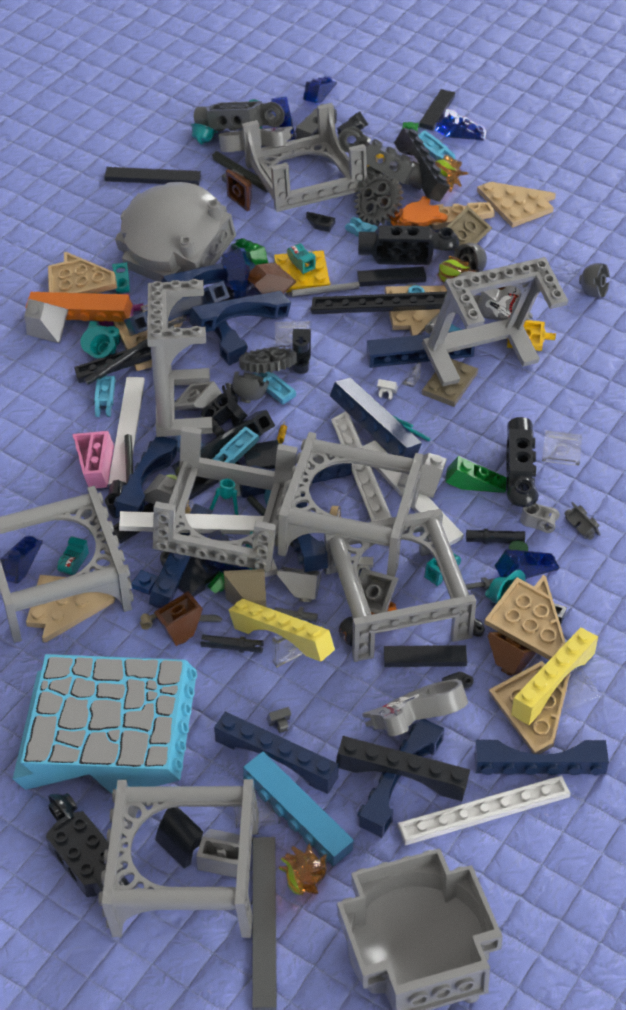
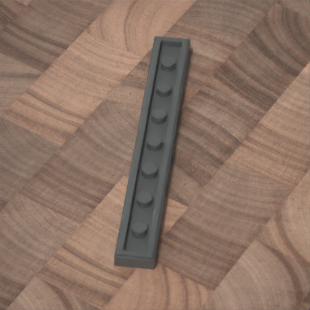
(264, 924)

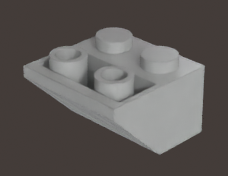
(219, 853)

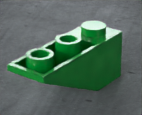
(254, 251)
(474, 477)

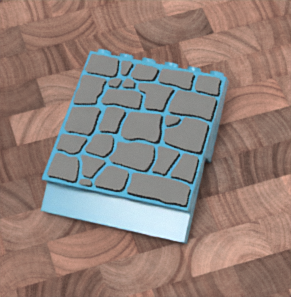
(107, 721)

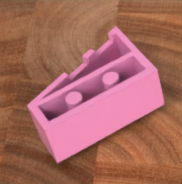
(95, 457)

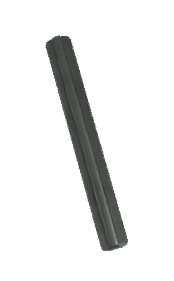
(230, 164)

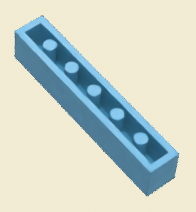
(298, 809)

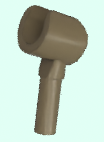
(146, 621)

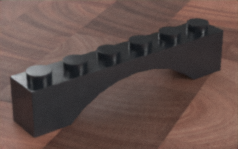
(433, 182)
(258, 423)
(367, 757)

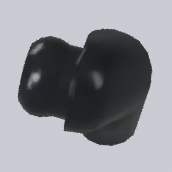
(478, 629)
(466, 679)

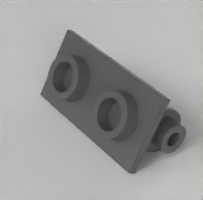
(587, 526)

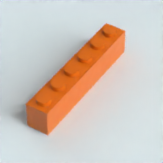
(88, 305)

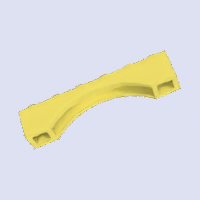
(308, 638)
(537, 691)

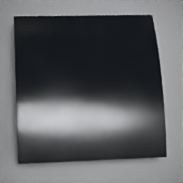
(262, 455)
(196, 576)
(179, 835)

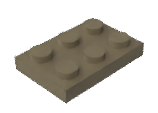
(469, 227)
(451, 393)

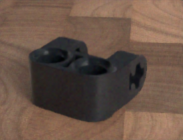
(302, 346)
(221, 410)

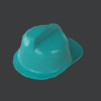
(202, 133)
(98, 343)
(501, 584)

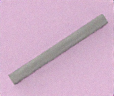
(325, 289)

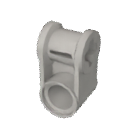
(538, 516)

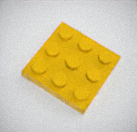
(314, 278)

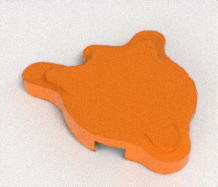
(421, 213)

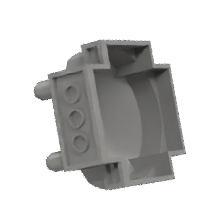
(173, 230)
(420, 932)

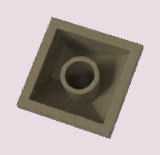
(245, 585)

